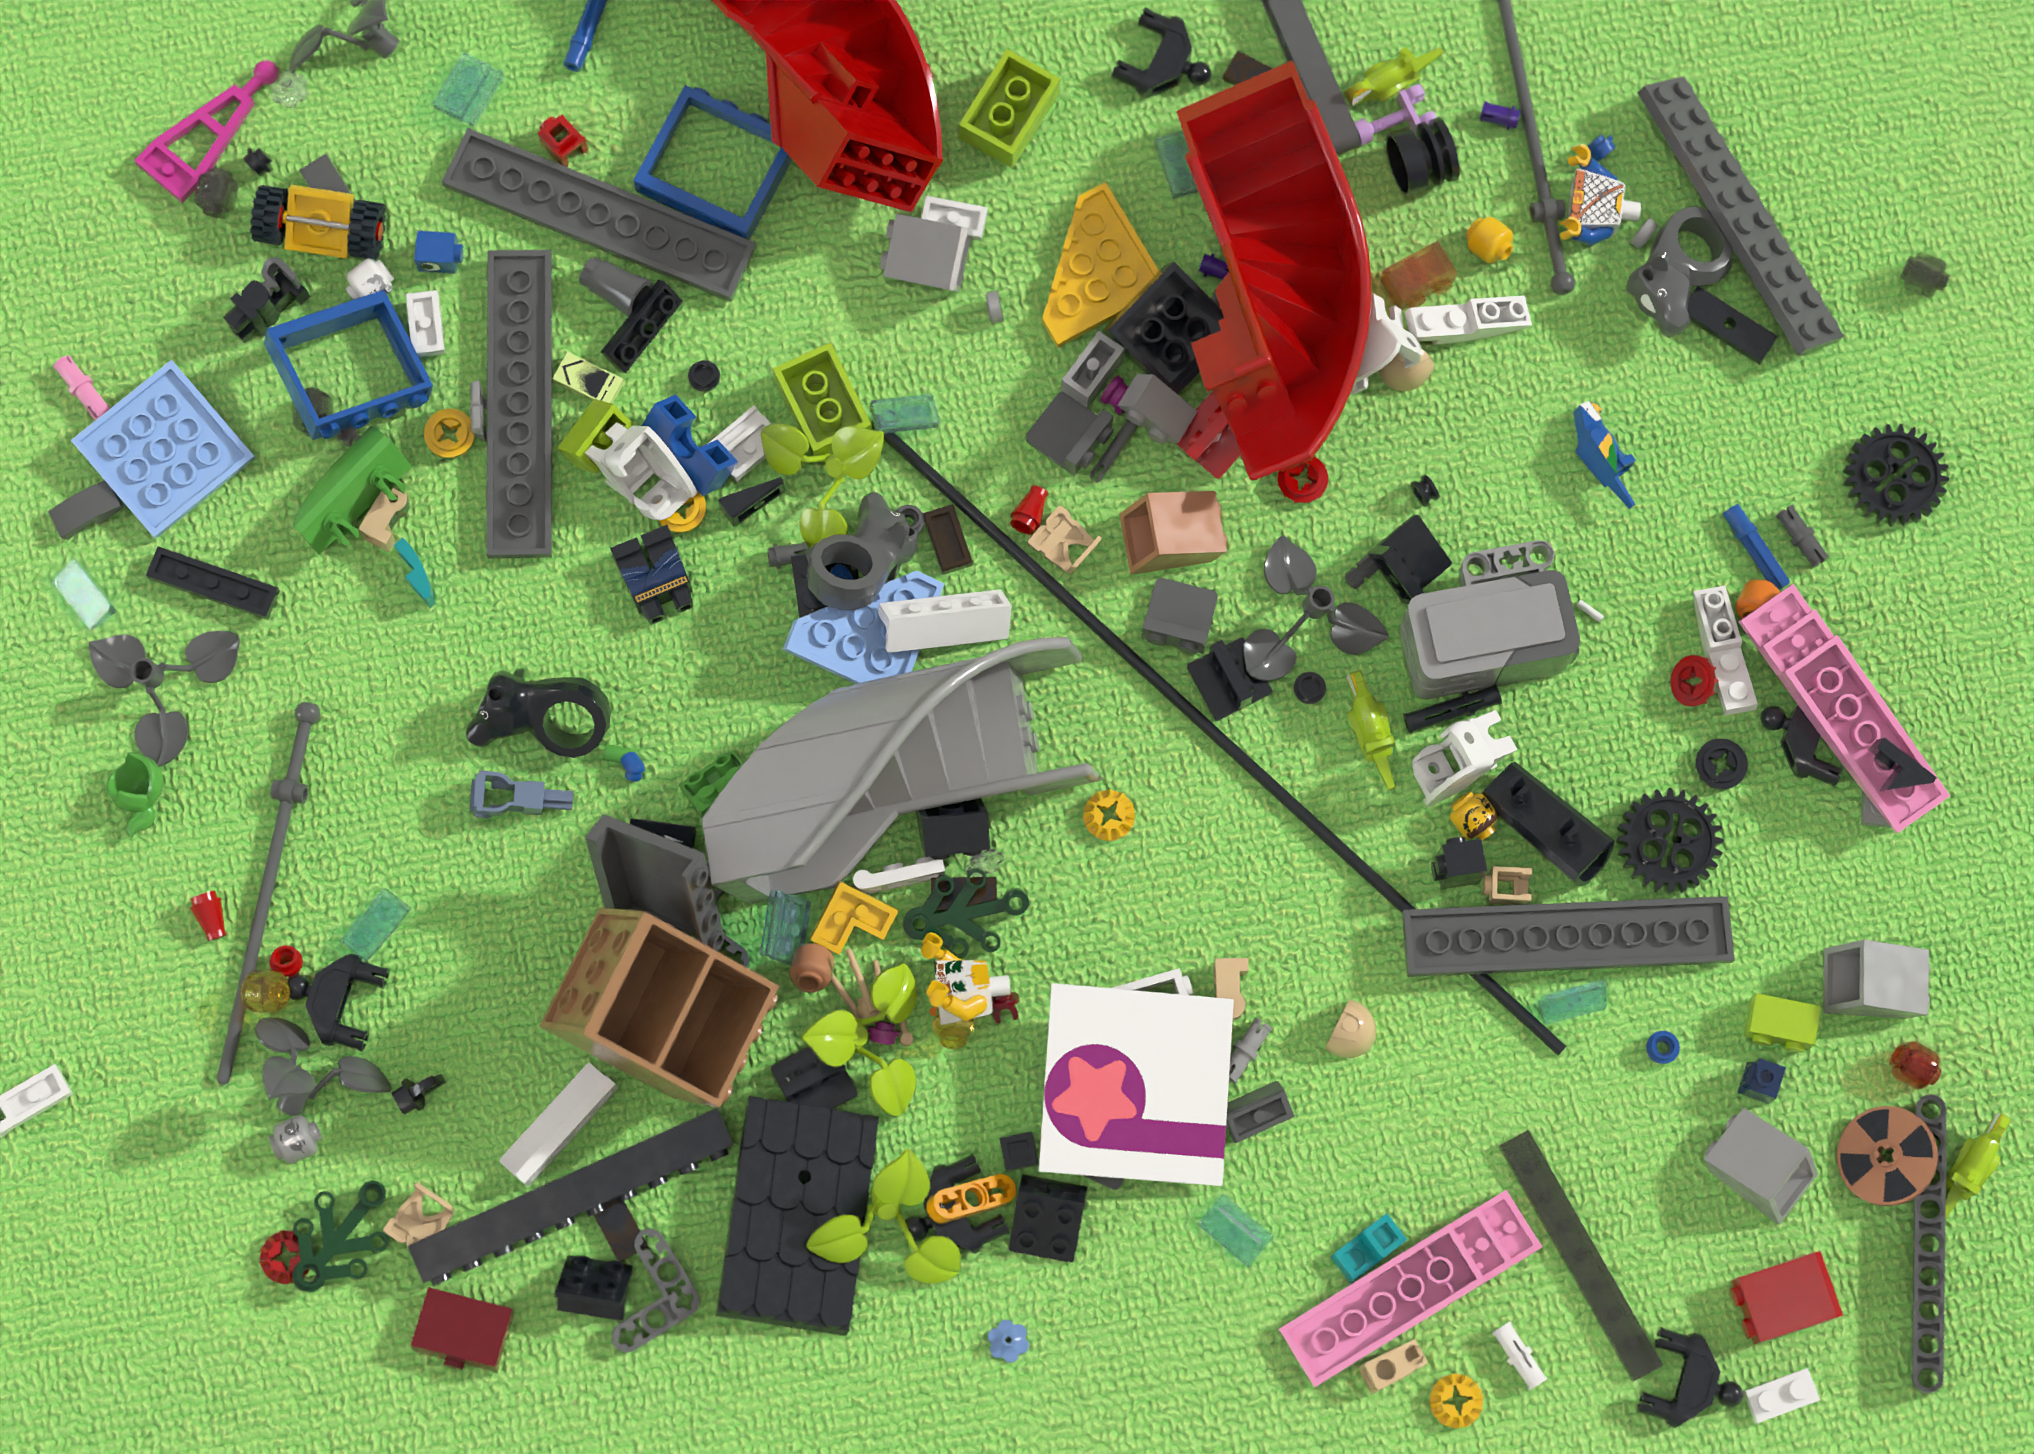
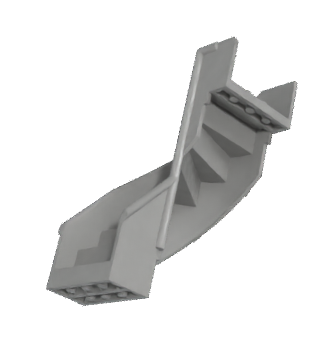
(876, 751)

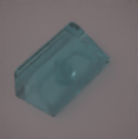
(83, 595)
(1573, 1002)
(1235, 1230)

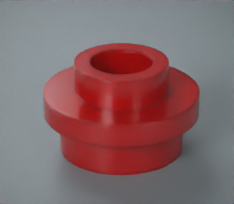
(286, 954)

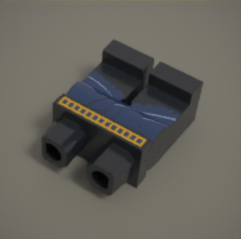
(657, 585)

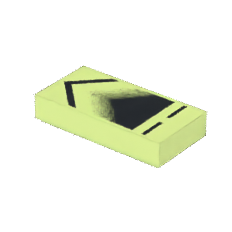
(587, 379)

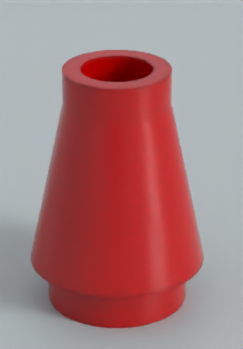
(1029, 512)
(209, 914)

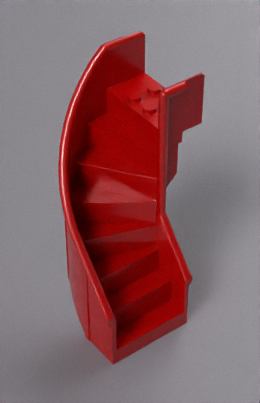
(848, 94)
(1294, 262)

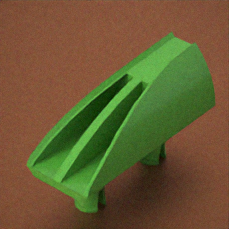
(350, 489)

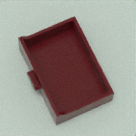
(462, 1330)

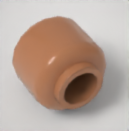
(811, 967)

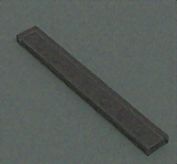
(1580, 1256)

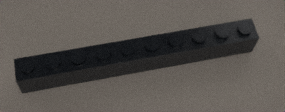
(570, 1195)

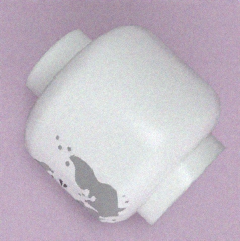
(369, 278)

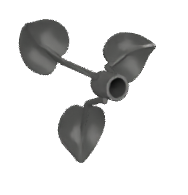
(368, 21)
(1293, 569)
(123, 660)
(296, 1085)

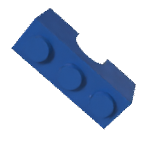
(705, 465)

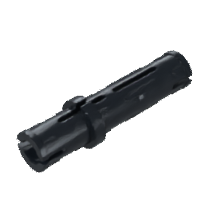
(1489, 697)

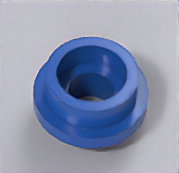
(1601, 147)
(1671, 1042)

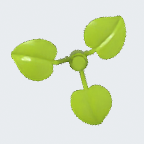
(854, 454)
(840, 1035)
(897, 1183)

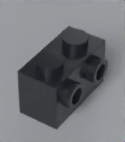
(1459, 863)

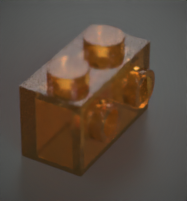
(1419, 276)

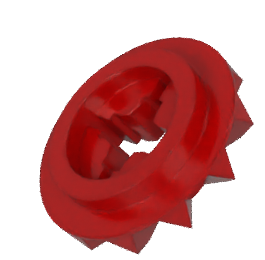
(1311, 491)
(1688, 668)
(271, 1249)

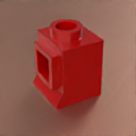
(551, 128)

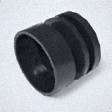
(1422, 155)

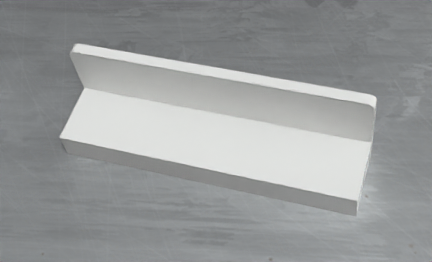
(945, 620)
(558, 1124)

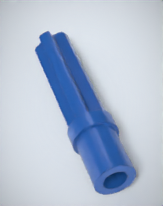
(582, 39)
(1755, 546)

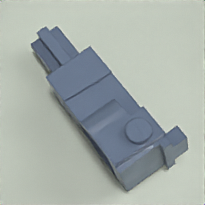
(528, 796)

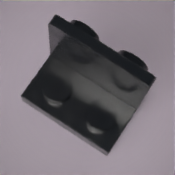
(1410, 558)
(1047, 1218)

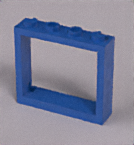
(693, 205)
(335, 319)

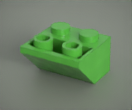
(705, 785)

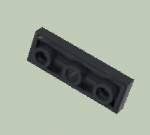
(641, 326)
(1745, 336)

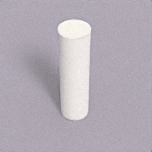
(1590, 611)

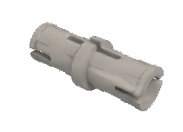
(1246, 1048)

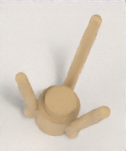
(865, 1006)

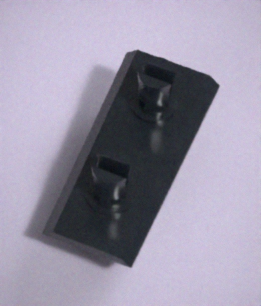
(1549, 824)

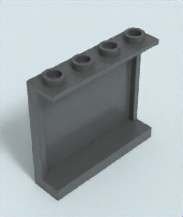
(656, 877)

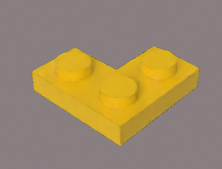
(848, 909)

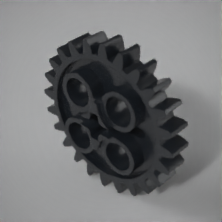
(1915, 496)
(1642, 832)

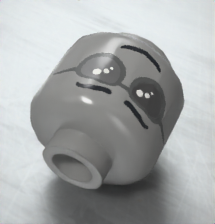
(295, 1139)

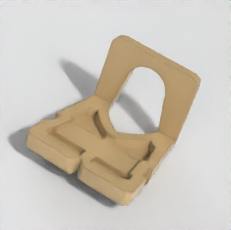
(1055, 537)
(410, 1222)

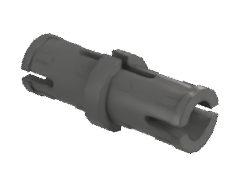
(1802, 536)

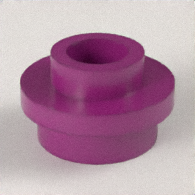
(883, 1033)

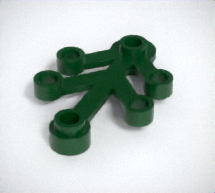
(959, 913)
(336, 1241)

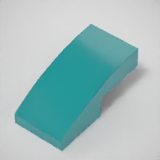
(417, 577)
(1368, 1248)

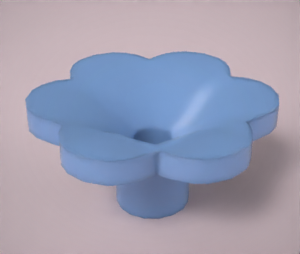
(1011, 1350)

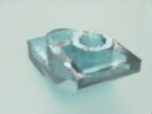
(376, 924)

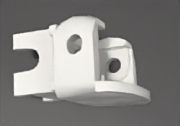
(1384, 341)
(633, 459)
(1473, 752)

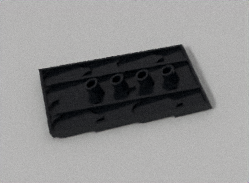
(790, 1179)

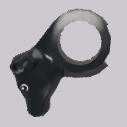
(522, 706)

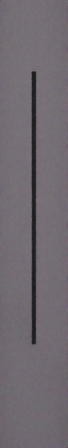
(1200, 720)

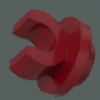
(1005, 1002)

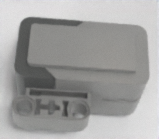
(1492, 627)

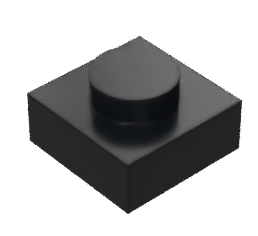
(1019, 1151)

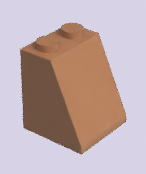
(1172, 530)

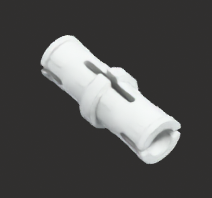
(1519, 1355)

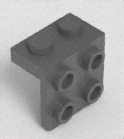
(1070, 433)
(1179, 616)

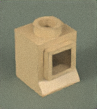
(1520, 880)

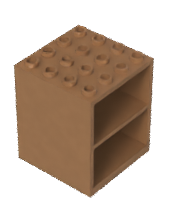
(660, 1006)

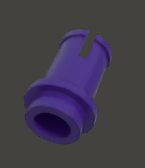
(1500, 115)
(1213, 267)

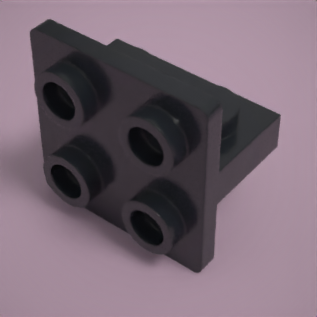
(1224, 680)
(812, 1082)
(593, 1287)

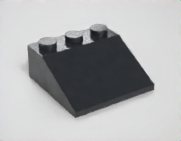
(1162, 325)

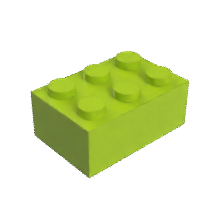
(1009, 108)
(820, 397)

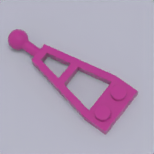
(174, 173)

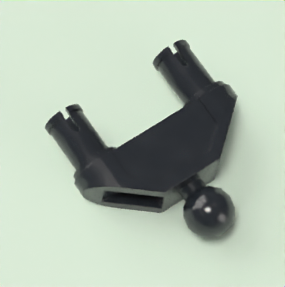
(1169, 62)
(1799, 744)
(329, 996)
(959, 1231)
(1696, 1383)

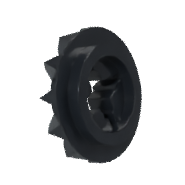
(1735, 760)

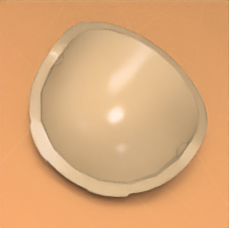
(1407, 379)
(1353, 1033)

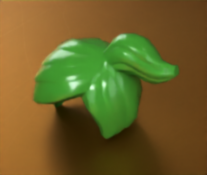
(135, 789)

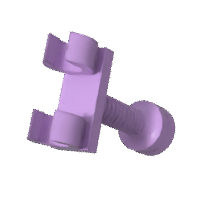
(1406, 100)

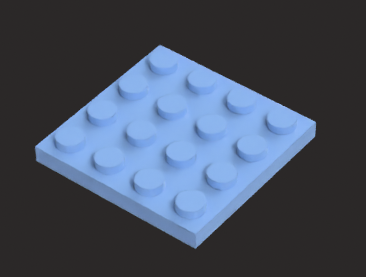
(163, 449)

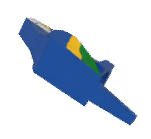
(1601, 451)

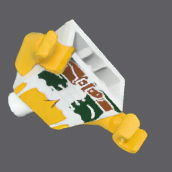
(960, 986)

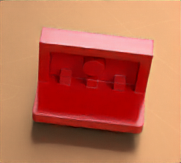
(1211, 438)

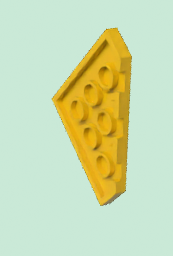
(1098, 268)

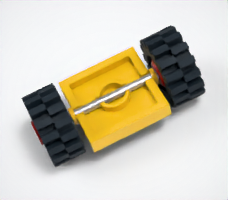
(318, 221)

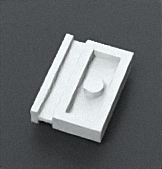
(744, 441)

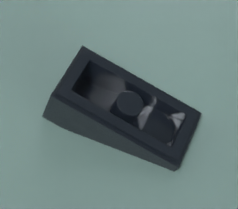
(746, 502)

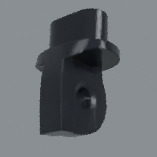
(411, 1095)

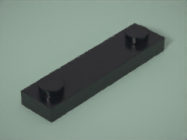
(212, 583)

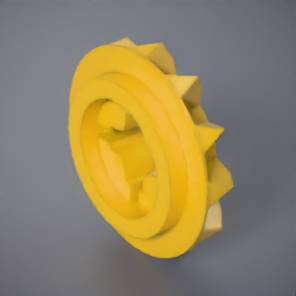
(452, 420)
(694, 515)
(1112, 829)
(1447, 1413)

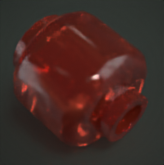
(1915, 1065)

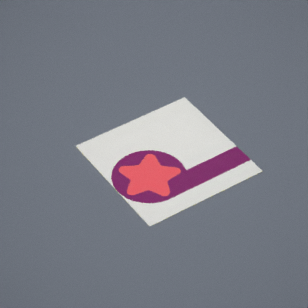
(1136, 1085)

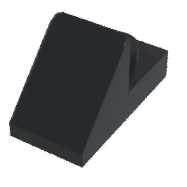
(1906, 770)

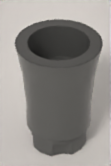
(614, 284)

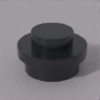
(258, 161)
(704, 376)
(1309, 688)

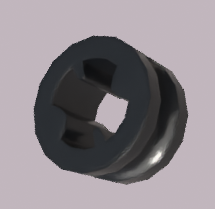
(1424, 490)

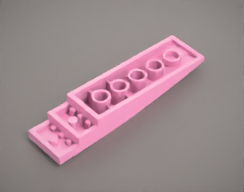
(1838, 701)
(1410, 1288)

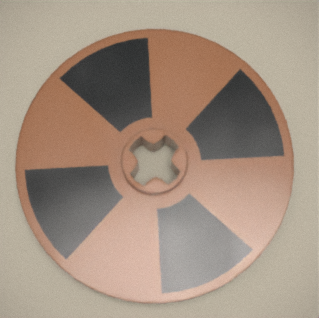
(1913, 1156)

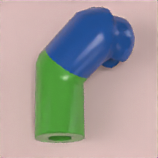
(628, 758)

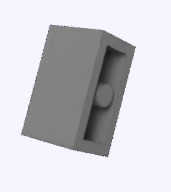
(1092, 369)
(1157, 409)

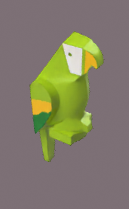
(1390, 76)
(1371, 726)
(1975, 1163)

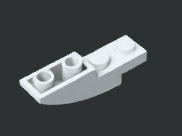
(1468, 321)
(1723, 649)

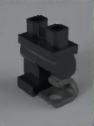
(263, 302)

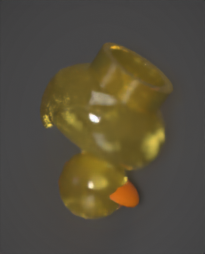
(953, 1034)

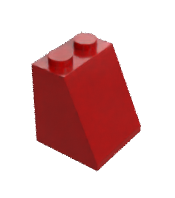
(1786, 1298)

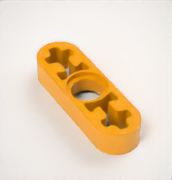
(962, 1208)

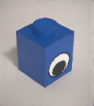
(437, 252)

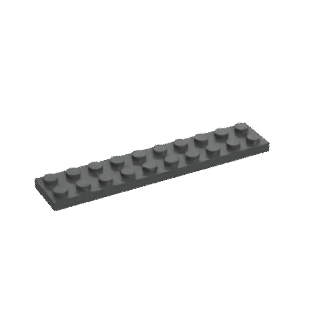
(599, 214)
(1741, 215)
(519, 404)
(1567, 936)

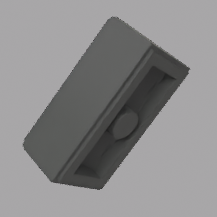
(1257, 1111)

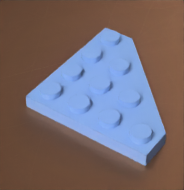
(855, 640)

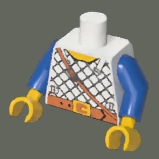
(1595, 201)

